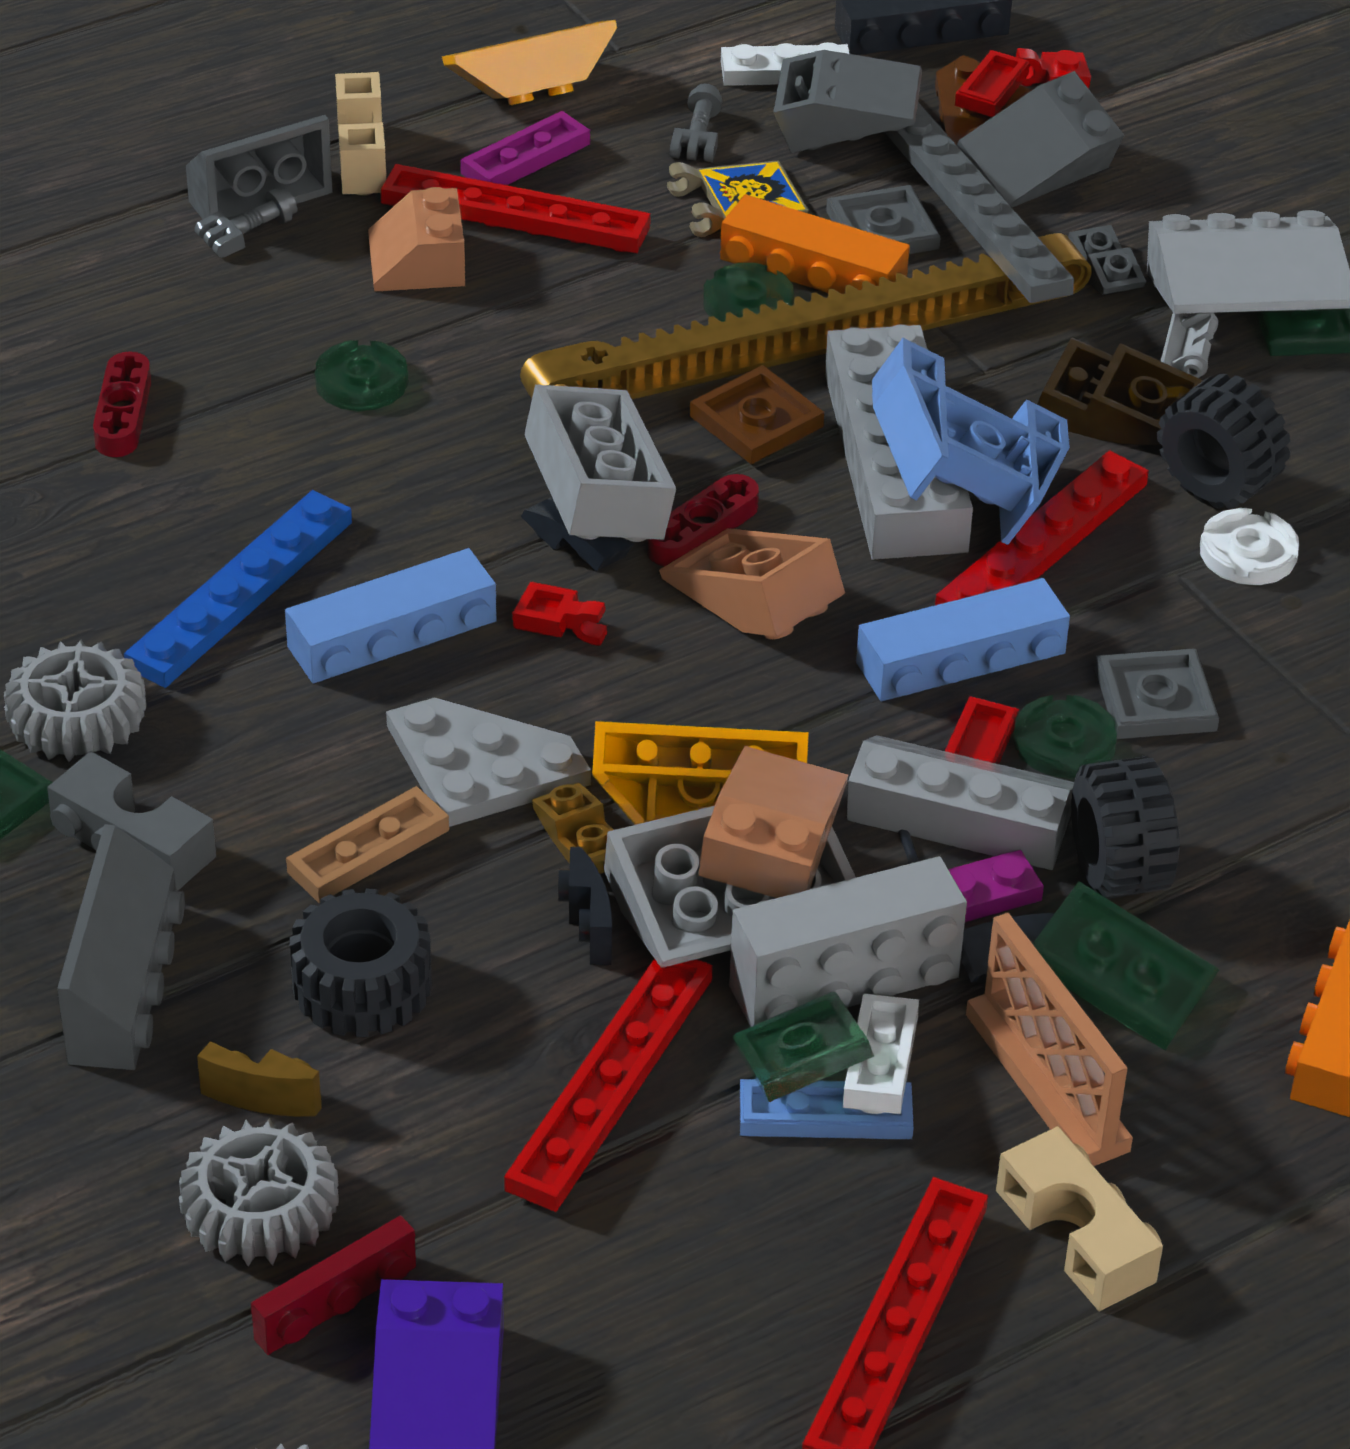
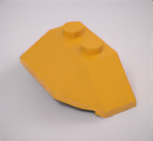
(534, 63)
(675, 768)

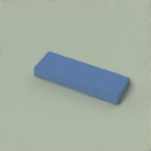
(818, 1113)

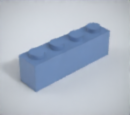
(390, 615)
(962, 639)

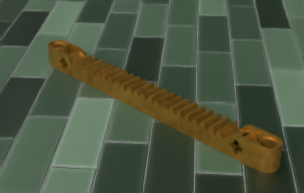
(791, 331)

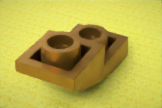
(574, 820)
(271, 1087)

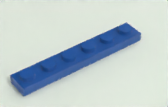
(238, 588)

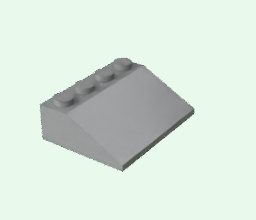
(1248, 263)
(665, 899)

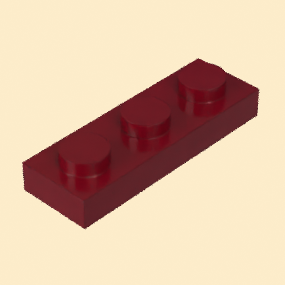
(333, 1285)

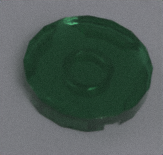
(745, 287)
(361, 375)
(1062, 748)

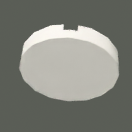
(1249, 546)

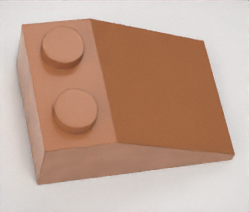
(759, 579)
(771, 824)

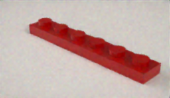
(528, 209)
(1052, 528)
(606, 1083)
(898, 1319)

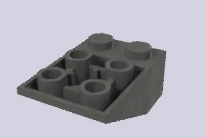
(843, 97)

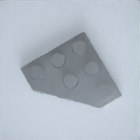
(480, 760)

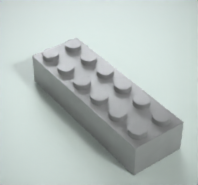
(891, 519)

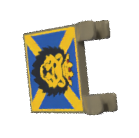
(726, 187)

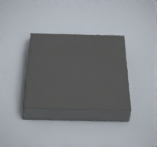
(887, 213)
(1156, 693)

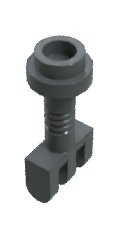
(704, 103)
(226, 235)

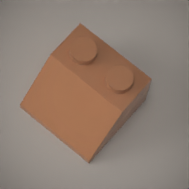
(419, 242)

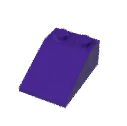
(437, 1365)

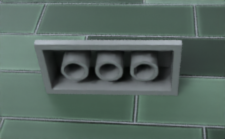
(959, 800)

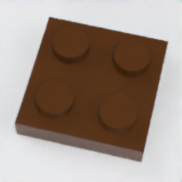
(757, 414)

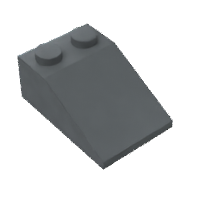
(1044, 141)

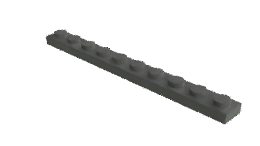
(982, 210)

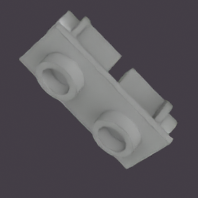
(1188, 342)

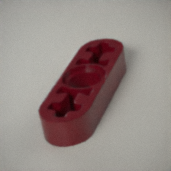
(129, 416)
(727, 501)

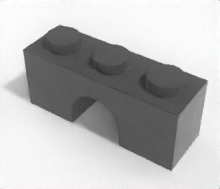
(102, 793)

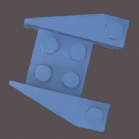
(963, 441)

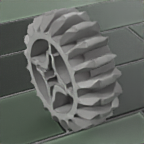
(75, 700)
(263, 1205)

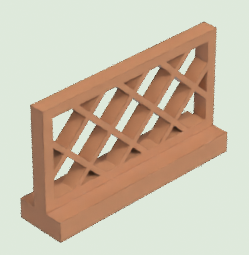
(1050, 1045)

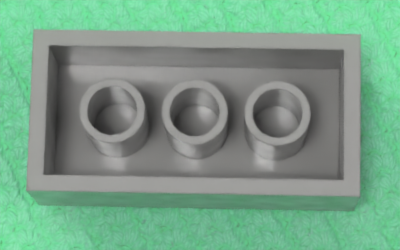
(599, 463)
(849, 938)

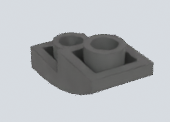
(1111, 265)

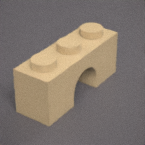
(360, 133)
(1055, 1181)

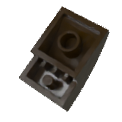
(1113, 395)

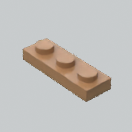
(367, 844)

